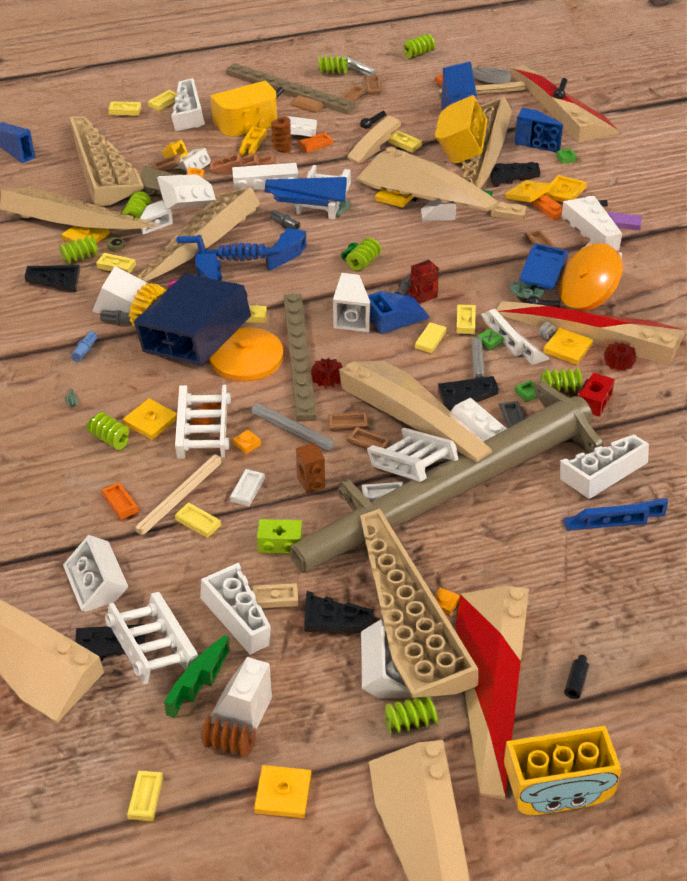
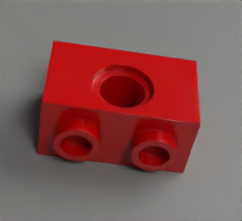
(597, 392)

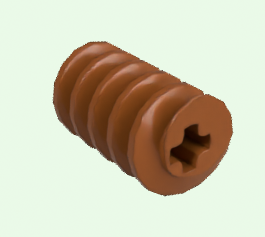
(281, 134)
(226, 738)

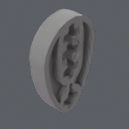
(492, 75)

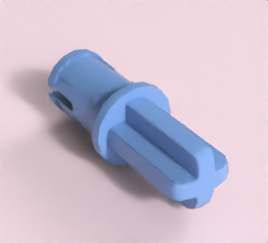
(84, 346)

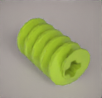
(418, 46)
(333, 64)
(137, 204)
(79, 249)
(363, 254)
(562, 379)
(108, 430)
(410, 713)

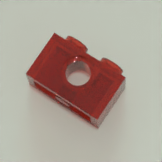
(424, 281)

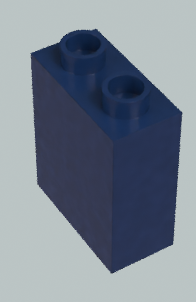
(193, 319)

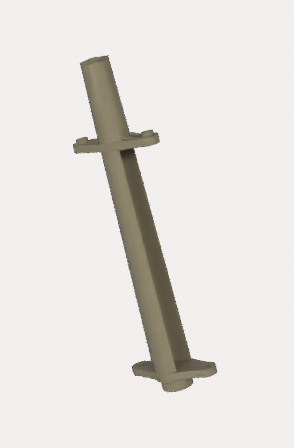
(559, 421)

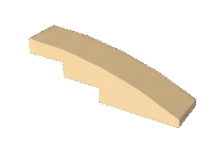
(373, 139)

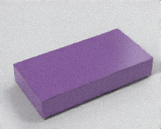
(626, 221)

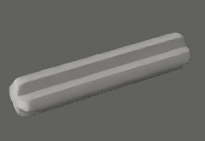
(360, 67)
(477, 355)

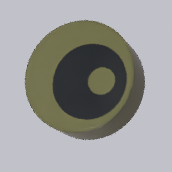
(115, 244)

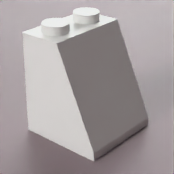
(118, 292)
(351, 304)
(245, 695)

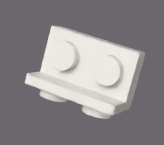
(303, 126)
(196, 159)

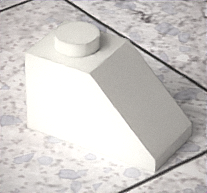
(438, 211)
(157, 214)

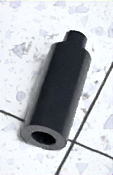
(576, 677)

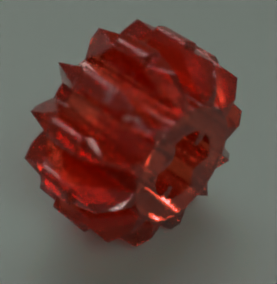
(620, 356)
(326, 372)

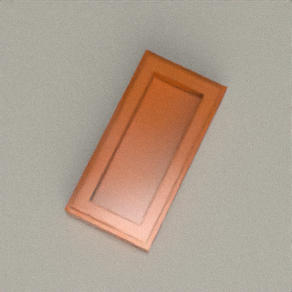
(315, 142)
(120, 500)

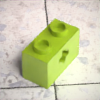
(278, 535)

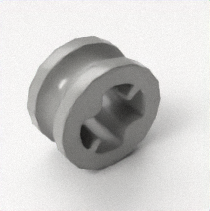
(547, 331)

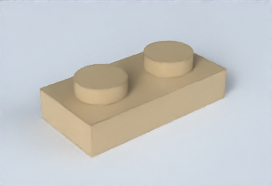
(509, 211)
(276, 595)

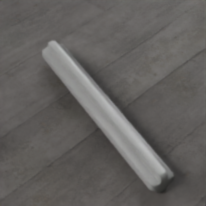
(293, 426)

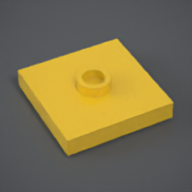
(565, 188)
(528, 191)
(393, 198)
(77, 232)
(568, 346)
(150, 419)
(283, 791)

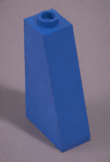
(17, 142)

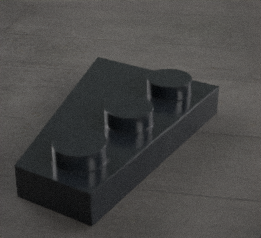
(508, 172)
(55, 276)
(459, 391)
(331, 616)
(103, 640)

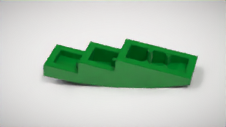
(200, 672)

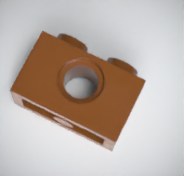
(310, 467)

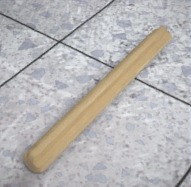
(496, 88)
(178, 494)

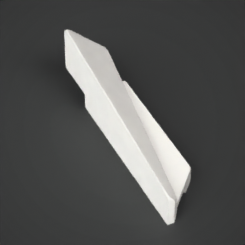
(512, 339)

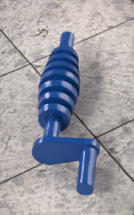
(236, 252)

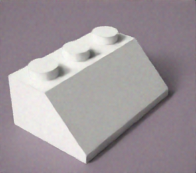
(185, 191)
(477, 419)
(95, 574)
(378, 670)

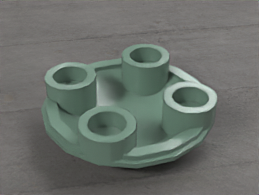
(525, 291)

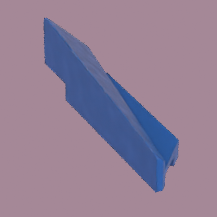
(308, 190)
(615, 516)

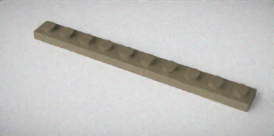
(290, 88)
(299, 358)

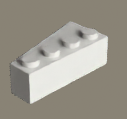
(187, 107)
(592, 221)
(605, 466)
(236, 607)

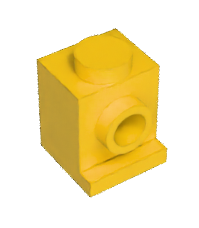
(175, 148)

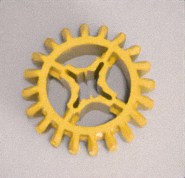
(144, 298)

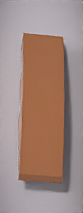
(225, 164)

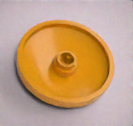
(590, 277)
(248, 355)

